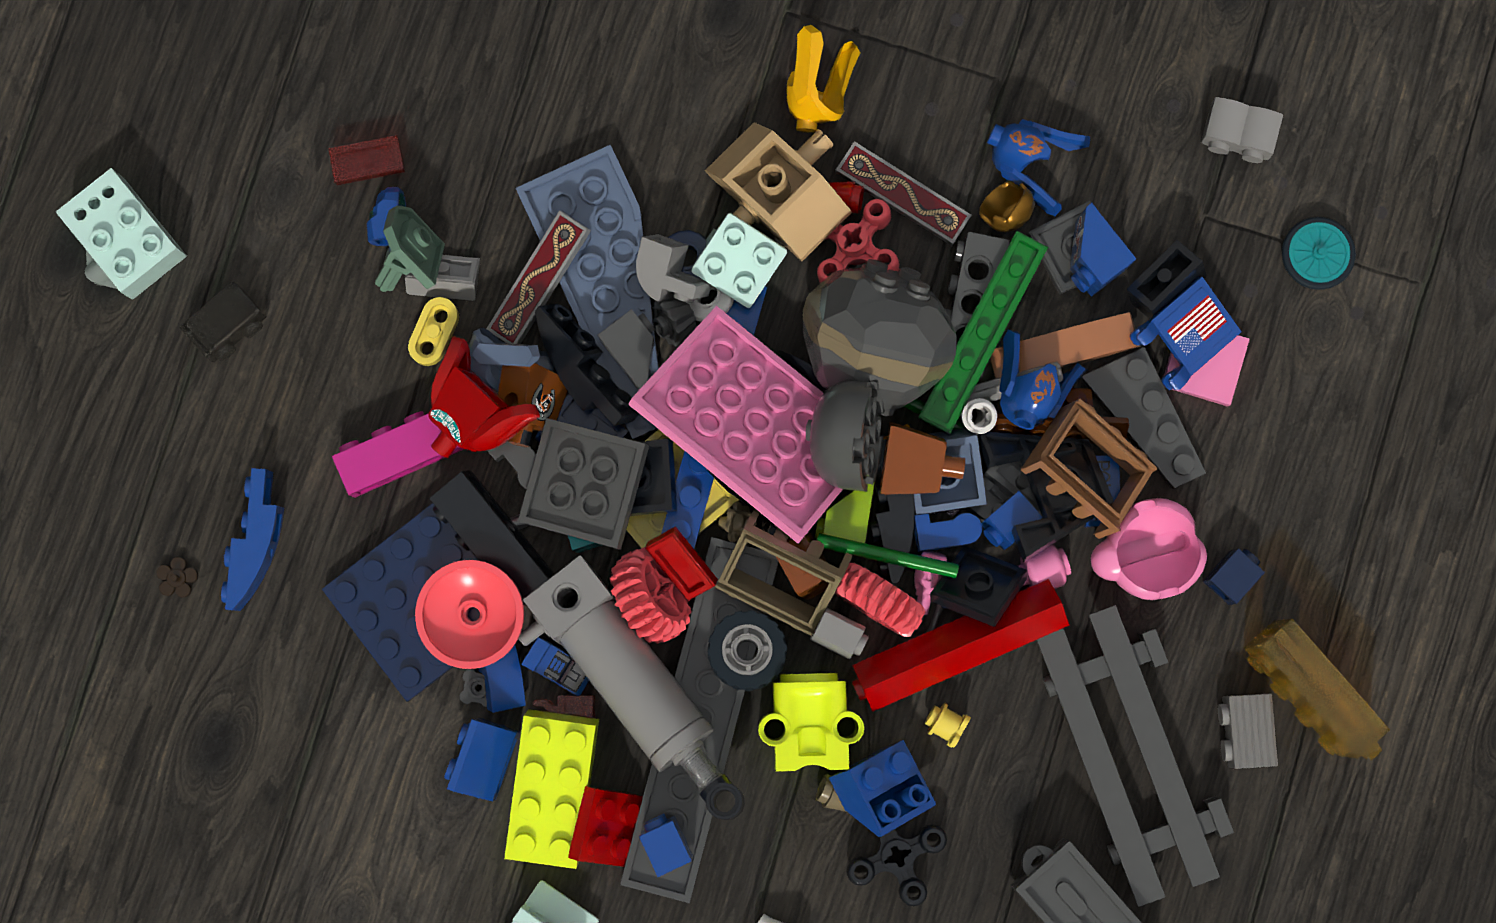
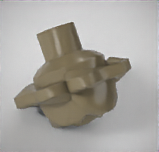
(735, 521)

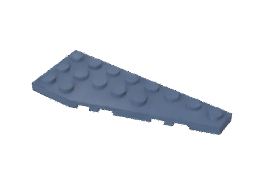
(603, 274)

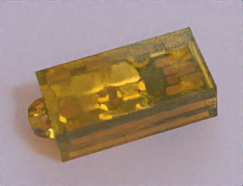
(1316, 690)

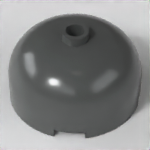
(847, 435)

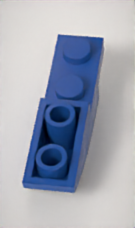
(252, 557)

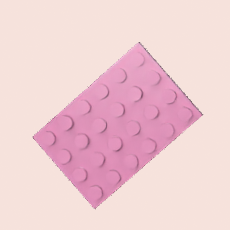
(742, 420)

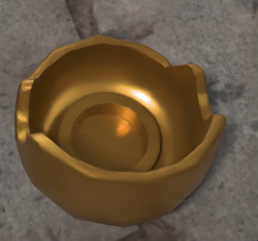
(1007, 207)

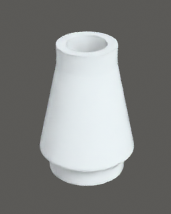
(985, 419)

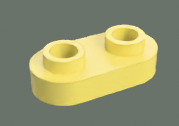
(430, 331)

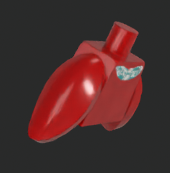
(469, 409)

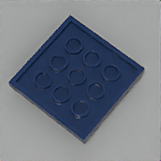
(381, 597)

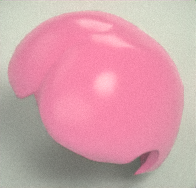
(1153, 552)

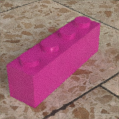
(388, 454)

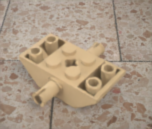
(801, 205)

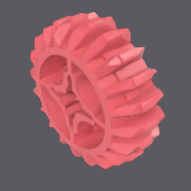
(648, 598)
(880, 600)

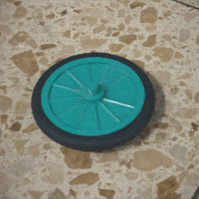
(1318, 253)

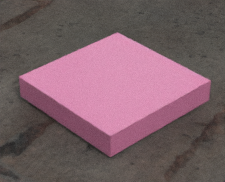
(1219, 376)

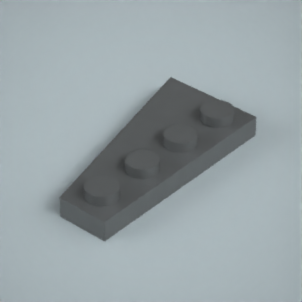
(1135, 392)

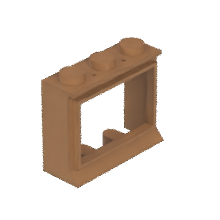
(1112, 443)

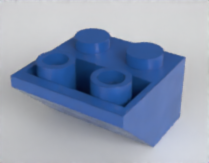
(482, 759)
(883, 789)

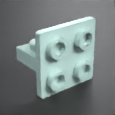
(738, 260)
(552, 906)

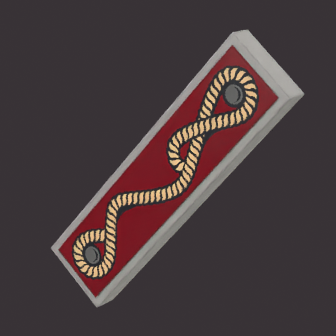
(903, 193)
(538, 278)

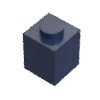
(1234, 575)

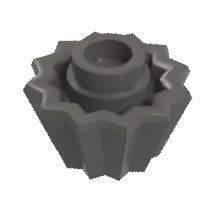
(673, 320)

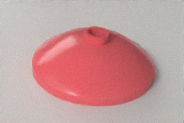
(444, 618)

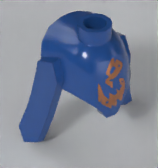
(1023, 143)
(1033, 396)

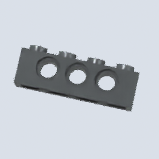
(974, 250)

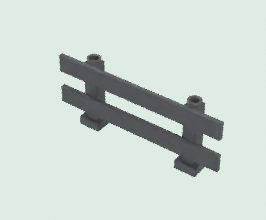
(1183, 825)

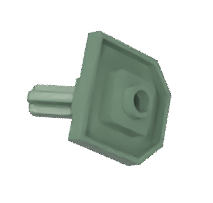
(411, 250)

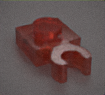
(571, 705)

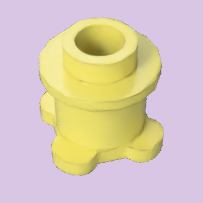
(946, 724)

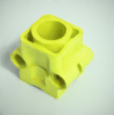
(810, 714)

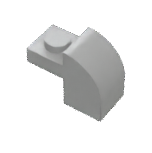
(661, 274)

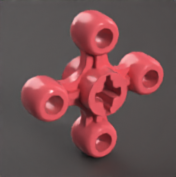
(862, 233)

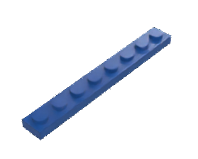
(693, 479)

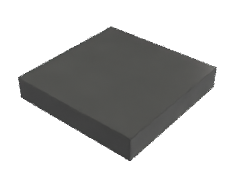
(1058, 238)

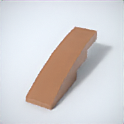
(1073, 344)

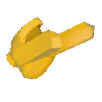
(803, 98)

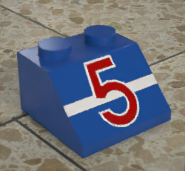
(1096, 252)

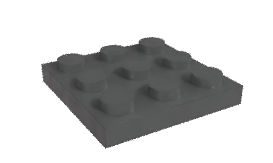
(583, 483)

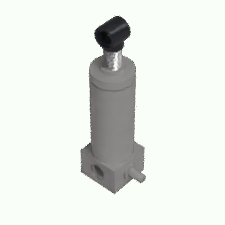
(628, 677)

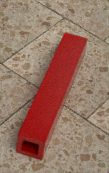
(957, 647)

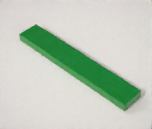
(983, 332)

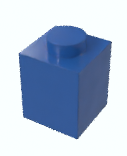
(1001, 522)

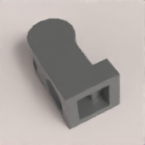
(519, 457)

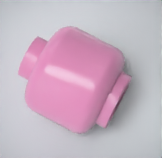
(1046, 565)

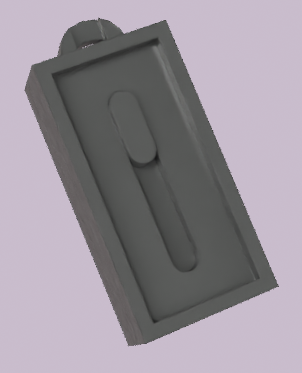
(1067, 888)

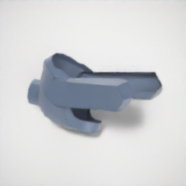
(490, 354)

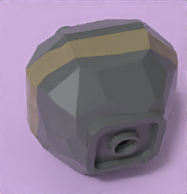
(879, 330)

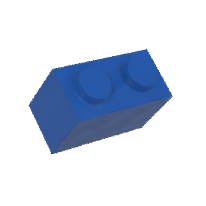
(665, 844)

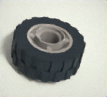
(741, 628)

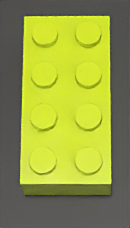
(549, 786)

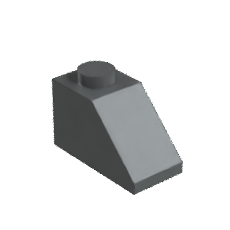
(631, 346)

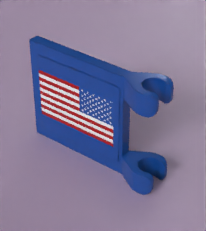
(1192, 328)

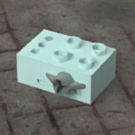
(120, 236)

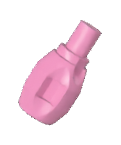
(927, 581)

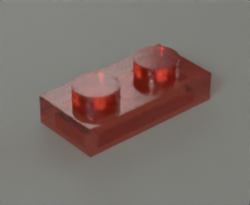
(366, 160)

